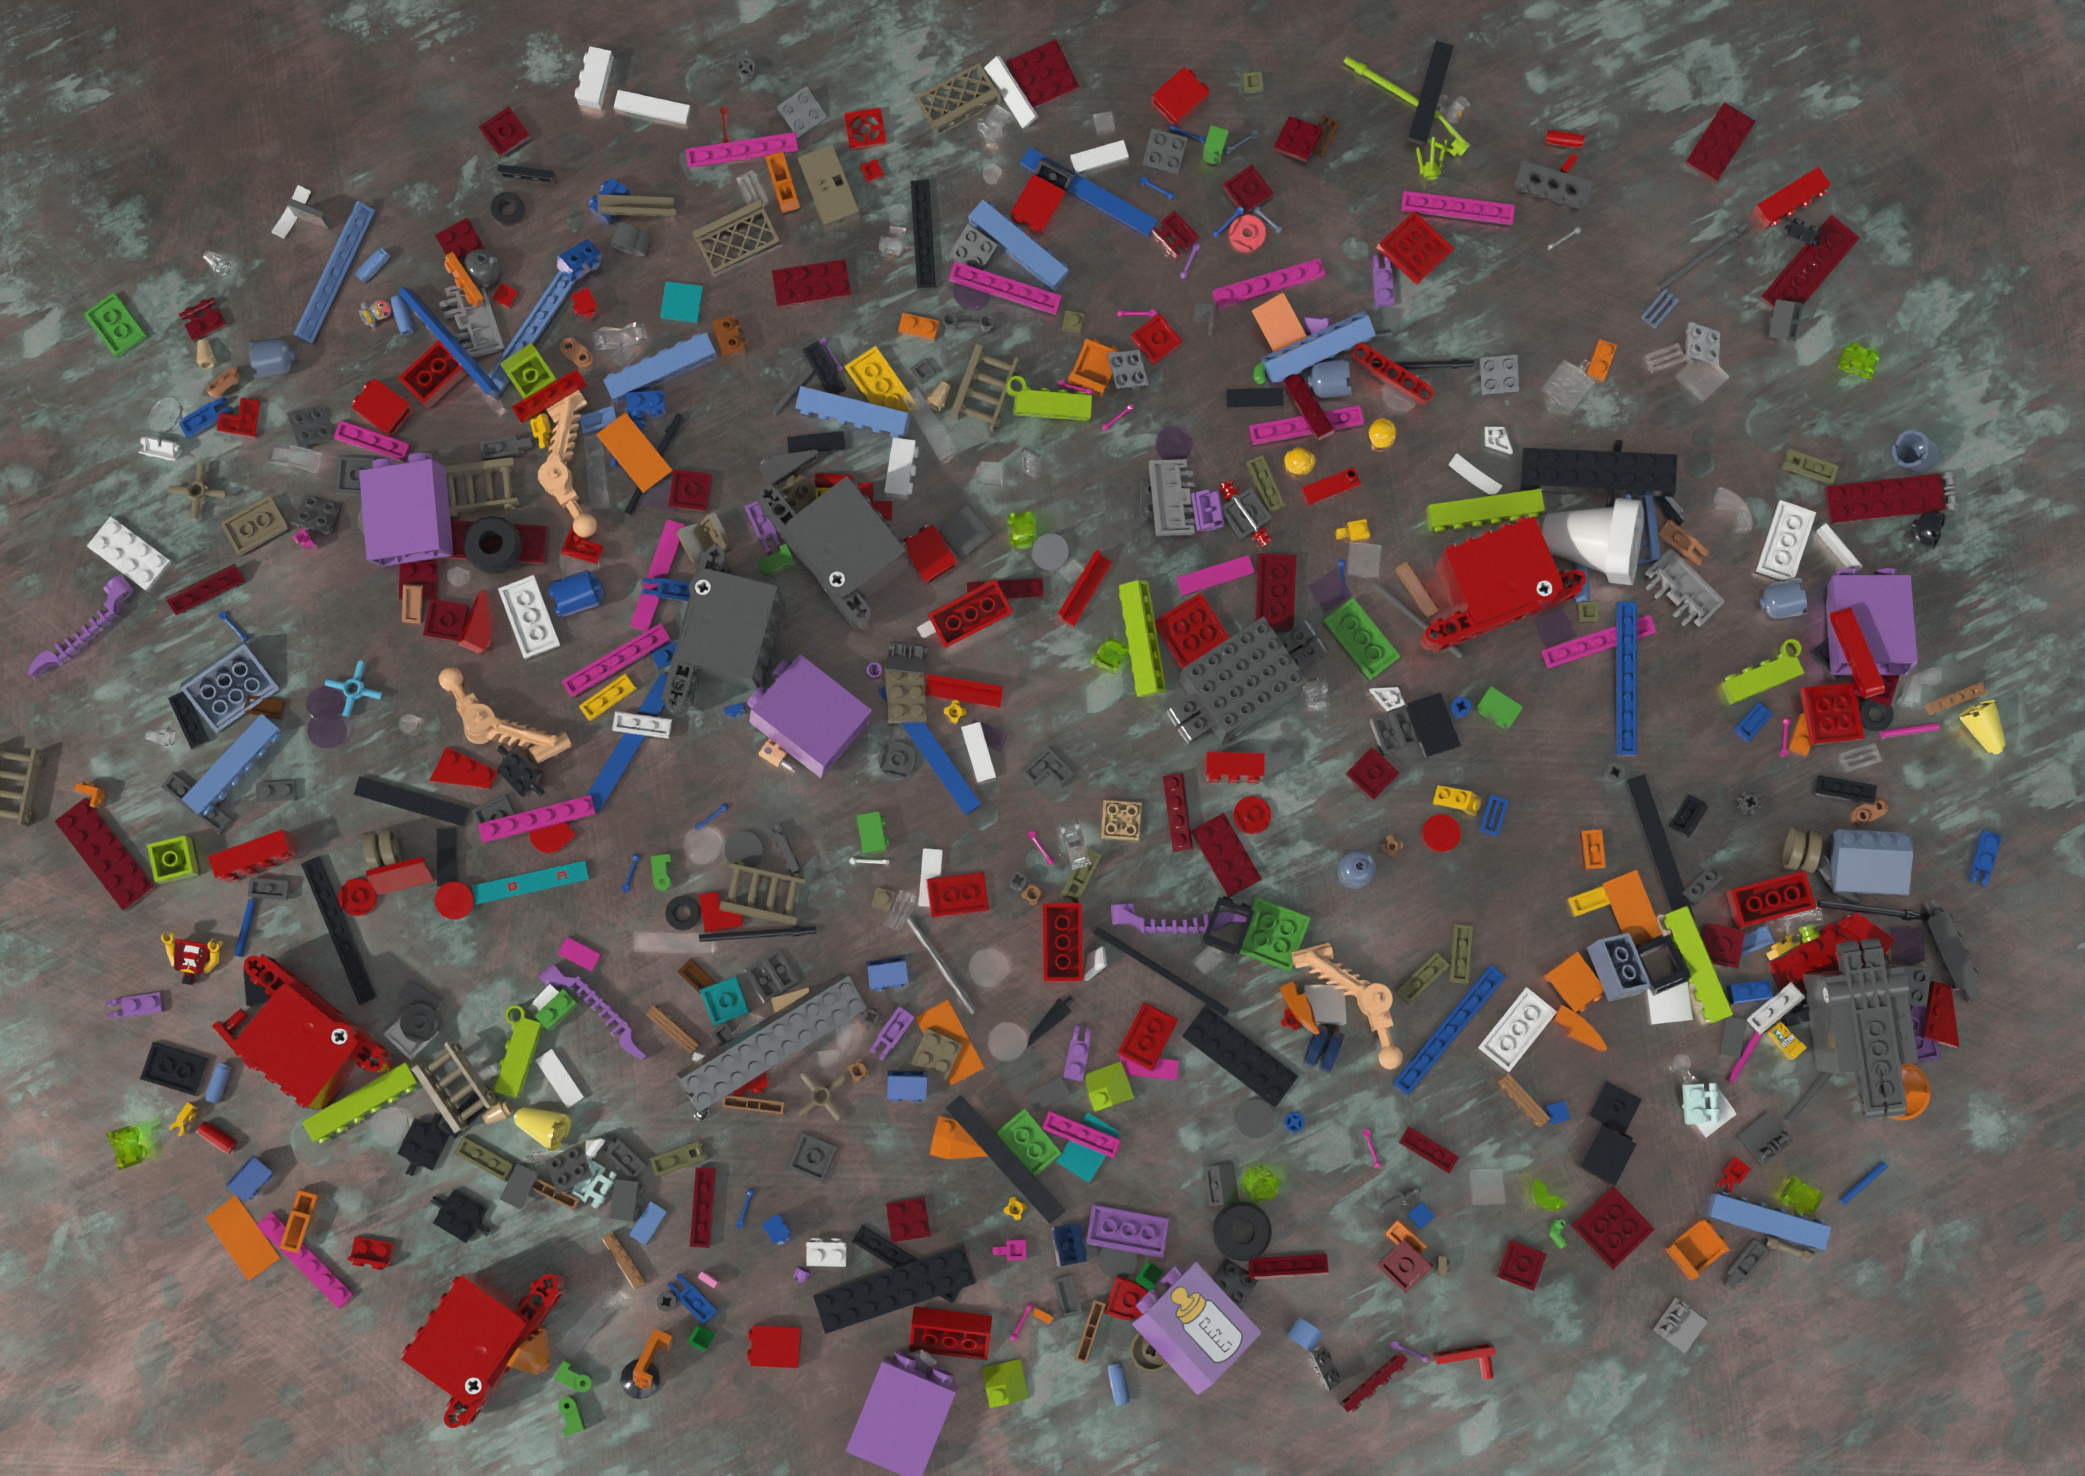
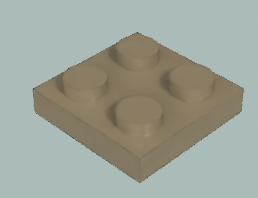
(936, 1054)

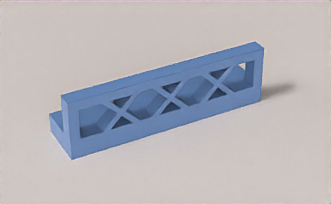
(1650, 530)

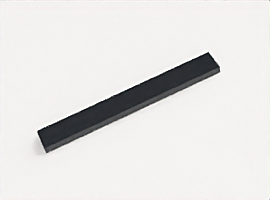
(1657, 842)
(339, 930)
(1160, 971)
(1005, 1159)

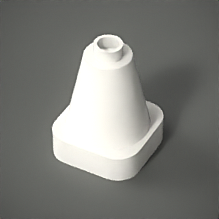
(1598, 538)

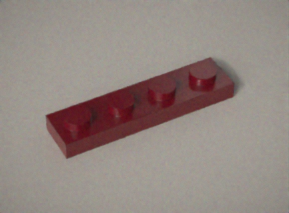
(1308, 406)
(1017, 588)
(205, 589)
(1178, 812)
(702, 1207)
(1288, 1266)

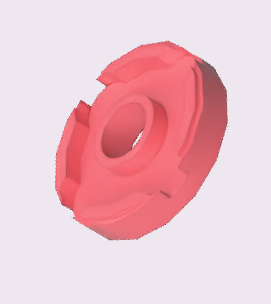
(1243, 243)

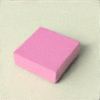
(708, 1279)

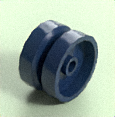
(1326, 1050)

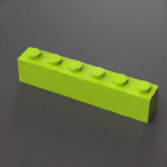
(1485, 510)
(1142, 638)
(1699, 964)
(361, 1102)

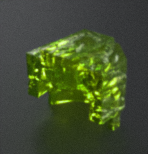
(1260, 1183)

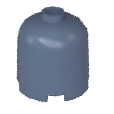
(271, 357)
(1331, 379)
(1915, 451)
(1784, 599)
(1350, 875)

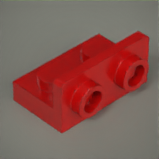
(371, 1252)

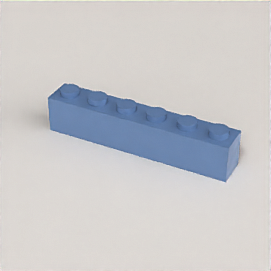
(1018, 245)
(1318, 346)
(661, 367)
(853, 411)
(232, 765)
(1768, 1221)

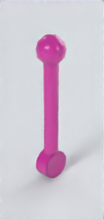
(1152, 313)
(1062, 384)
(1106, 426)
(1784, 752)
(1032, 835)
(1366, 1132)
(1014, 1336)

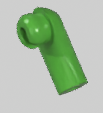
(1259, 373)
(1556, 1232)

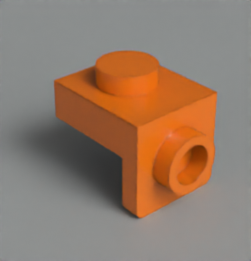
(97, 794)

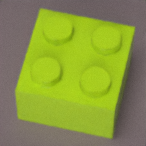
(527, 371)
(173, 859)

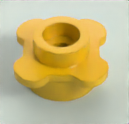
(955, 706)
(1013, 1202)

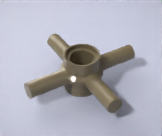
(205, 492)
(815, 1089)

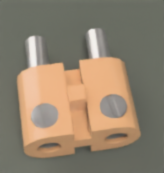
(775, 754)

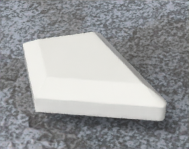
(1497, 439)
(1389, 698)
(1095, 962)
(591, 1146)
(924, 1360)

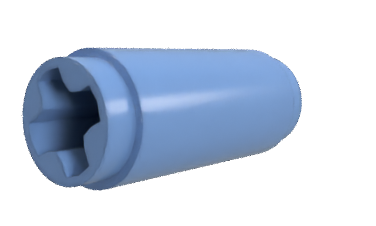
(372, 265)
(402, 315)
(1584, 596)
(218, 1082)
(1118, 1384)

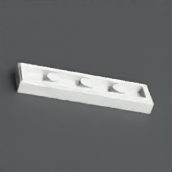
(1011, 92)
(652, 107)

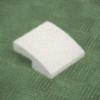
(1327, 1003)
(1671, 1005)
(1727, 1113)

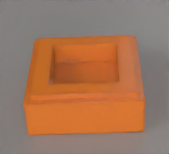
(1042, 1315)

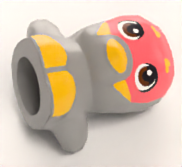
(378, 310)

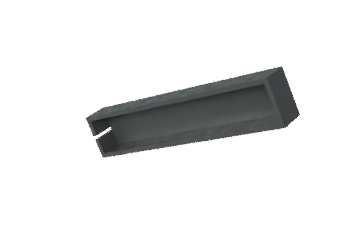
(771, 1041)

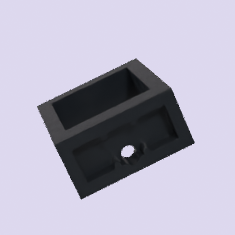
(1222, 944)
(1672, 980)

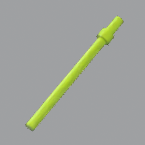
(1360, 68)

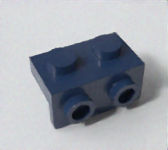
(1069, 1244)

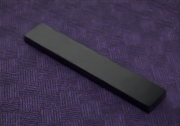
(1430, 93)
(923, 235)
(411, 801)
(889, 1253)

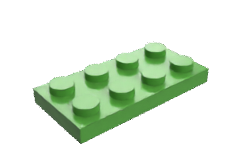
(1361, 639)

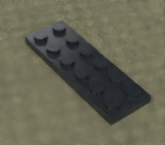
(1240, 1056)

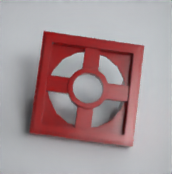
(855, 144)

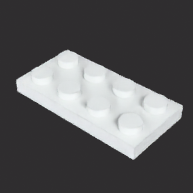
(1785, 541)
(129, 554)
(529, 617)
(1517, 1029)

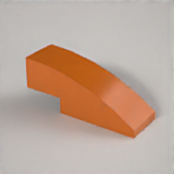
(782, 182)
(1300, 1006)
(1579, 1028)
(298, 1220)

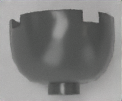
(481, 267)

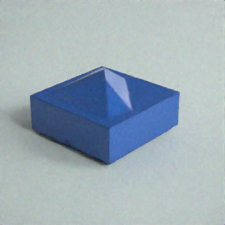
(735, 710)

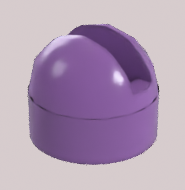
(878, 670)
(801, 1274)

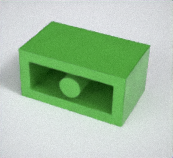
(1215, 145)
(1499, 707)
(872, 833)
(557, 1010)

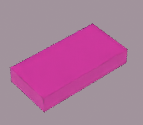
(579, 954)

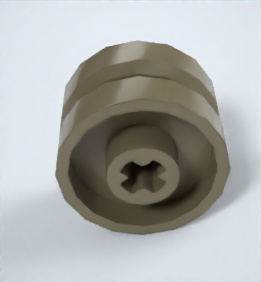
(381, 849)
(1802, 849)
(1142, 1359)

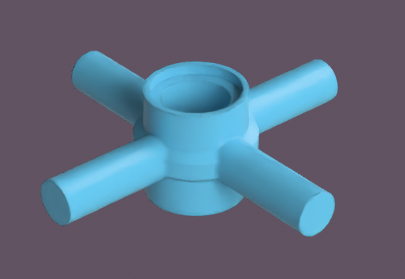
(358, 694)

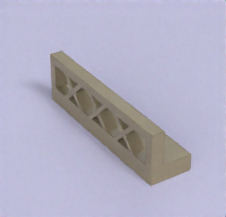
(636, 205)

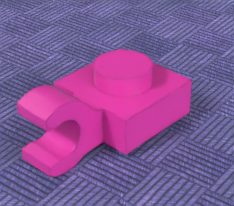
(305, 539)
(1013, 1250)

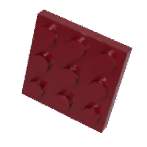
(1043, 74)
(1612, 1227)

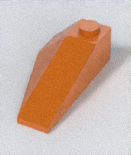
(953, 1142)
(532, 1354)

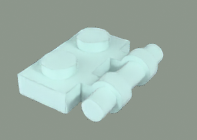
(1694, 1103)
(586, 1188)

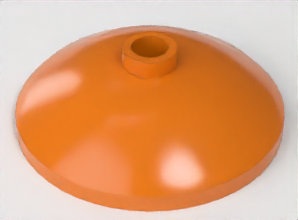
(1916, 1090)

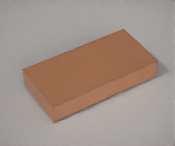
(412, 603)

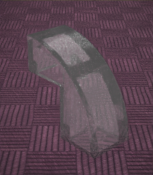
(610, 338)
(295, 457)
(1730, 502)
(1911, 690)
(1074, 843)
(844, 1036)
(483, 1069)

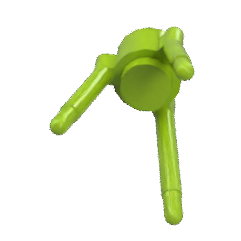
(1459, 144)
(1431, 169)

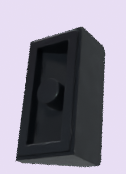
(1054, 174)
(1688, 816)

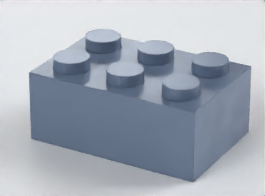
(1619, 967)

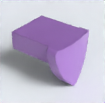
(1315, 324)

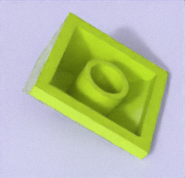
(1108, 1086)
(1005, 1383)

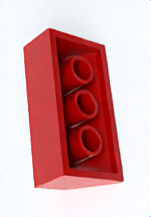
(950, 1333)

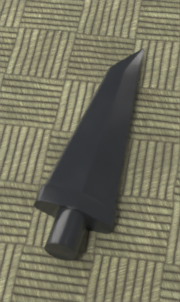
(1671, 509)
(1054, 1016)

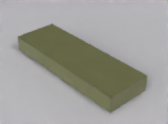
(1265, 484)
(1461, 953)
(1422, 978)
(484, 1158)

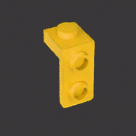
(1457, 799)

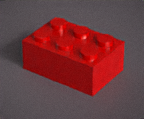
(432, 374)
(1234, 767)

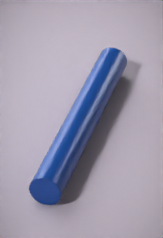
(244, 928)
(1863, 1183)

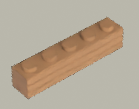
(1417, 589)
(1955, 698)
(673, 1029)
(1523, 1100)
(753, 1104)
(549, 1191)
(623, 1260)
(1089, 1331)

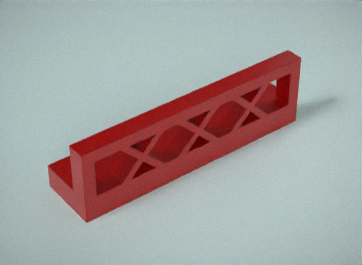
(549, 396)
(1084, 589)
(964, 691)

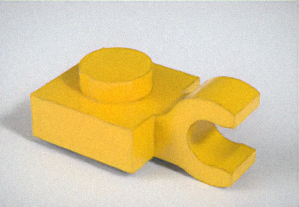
(541, 428)
(1355, 530)
(1779, 948)
(187, 1114)

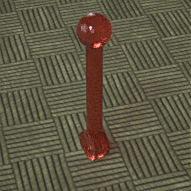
(723, 111)

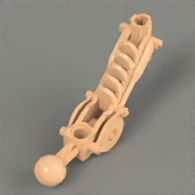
(554, 473)
(483, 726)
(1372, 998)

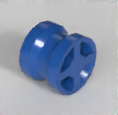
(1458, 710)
(1296, 1120)

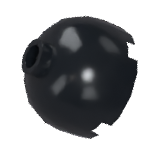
(1928, 529)

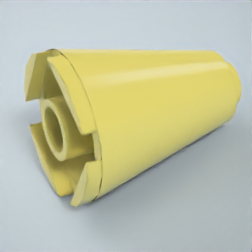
(1985, 725)
(544, 1126)

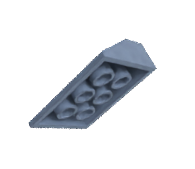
(224, 684)
(1871, 862)

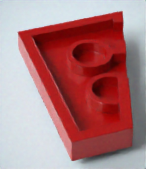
(461, 770)
(1940, 1016)

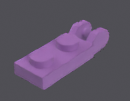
(1382, 283)
(761, 525)
(137, 1005)
(893, 1031)
(1077, 1055)

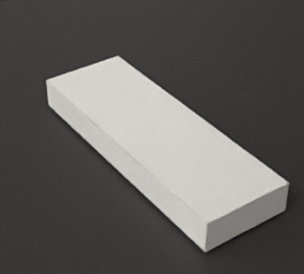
(1099, 157)
(1838, 547)
(642, 725)
(978, 752)
(930, 869)
(1775, 1008)
(560, 1078)

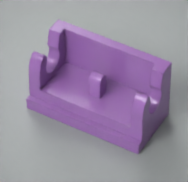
(1207, 510)

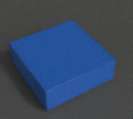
(1557, 1112)
(1420, 1215)

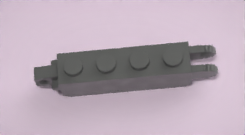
(1950, 951)

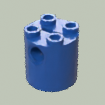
(576, 593)

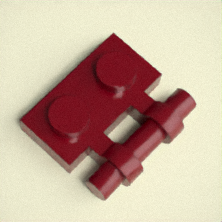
(1179, 230)
(205, 325)

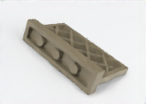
(968, 110)
(729, 221)

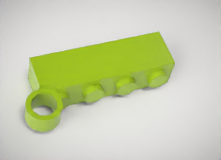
(1049, 404)
(1764, 677)
(519, 1054)

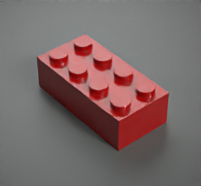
(970, 612)
(253, 856)
(1770, 899)
(1062, 943)

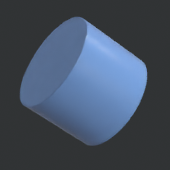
(1305, 1334)

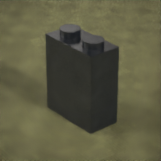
(1607, 1154)

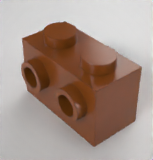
(728, 337)

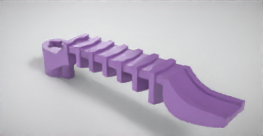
(117, 590)
(1124, 914)
(553, 976)

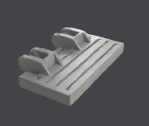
(479, 322)
(1170, 496)
(1685, 586)

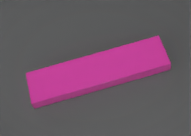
(372, 441)
(1215, 575)
(1081, 1134)

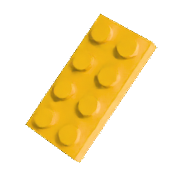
(877, 380)

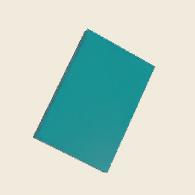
(1083, 1160)

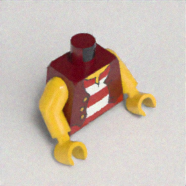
(191, 956)

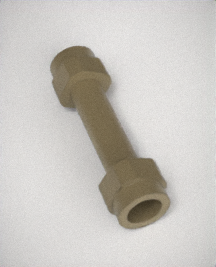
(1804, 1254)

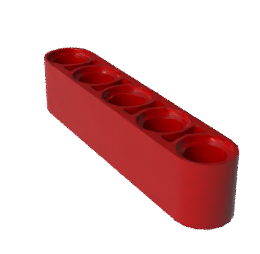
(1397, 382)
(1857, 652)

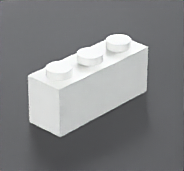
(594, 77)
(901, 468)

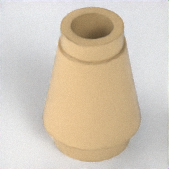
(205, 356)
(939, 396)
(499, 1112)

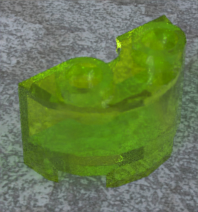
(1858, 361)
(1023, 529)
(1110, 655)
(127, 1146)
(1801, 1196)
(1541, 1199)

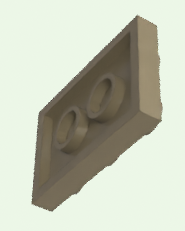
(254, 525)
(905, 697)

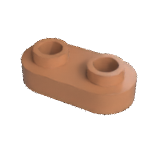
(576, 352)
(224, 381)
(1870, 811)

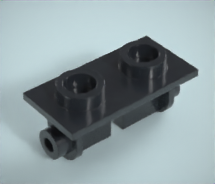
(1797, 228)
(1792, 1016)

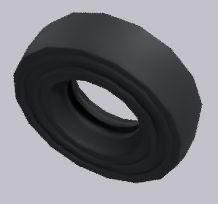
(511, 219)
(1871, 725)
(672, 907)

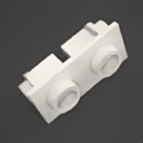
(168, 449)

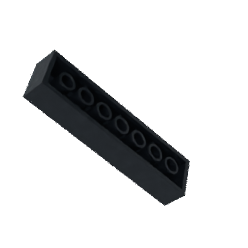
(1599, 472)
(894, 1289)

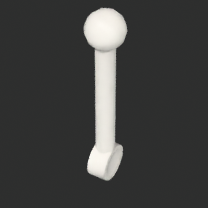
(853, 860)

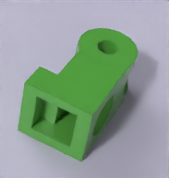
(777, 562)
(660, 871)
(572, 1378)
(573, 1416)

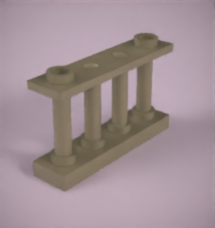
(966, 391)
(485, 468)
(35, 760)
(749, 908)
(436, 1088)

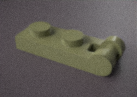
(1810, 467)
(1081, 877)
(678, 1158)

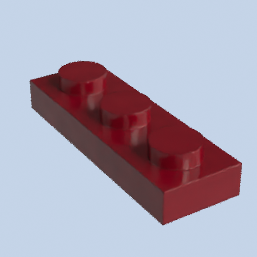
(1428, 1149)

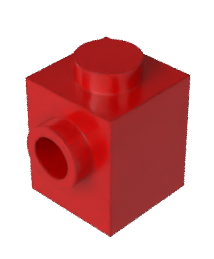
(585, 304)

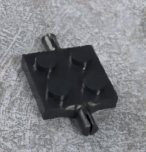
(520, 771)
(423, 1144)
(460, 1216)

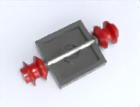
(1245, 513)

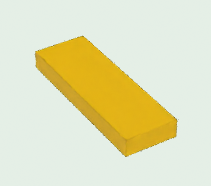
(607, 697)

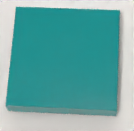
(681, 302)
(724, 1001)

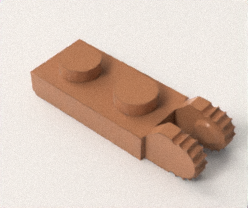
(1681, 541)

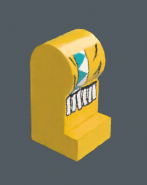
(1786, 1041)

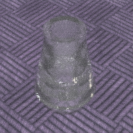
(217, 262)
(163, 736)

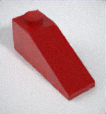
(477, 628)

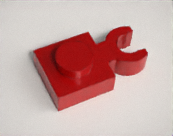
(1734, 1172)

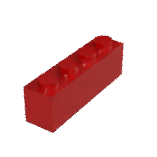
(1792, 197)

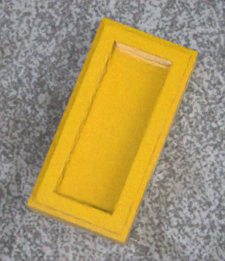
(1588, 901)

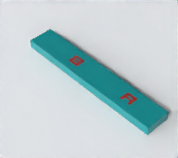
(530, 882)

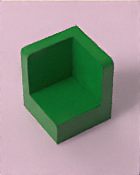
(1149, 1275)
(702, 1338)

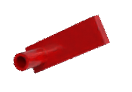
(1331, 486)
(225, 1030)
(1481, 1351)

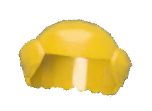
(1382, 433)
(1299, 461)

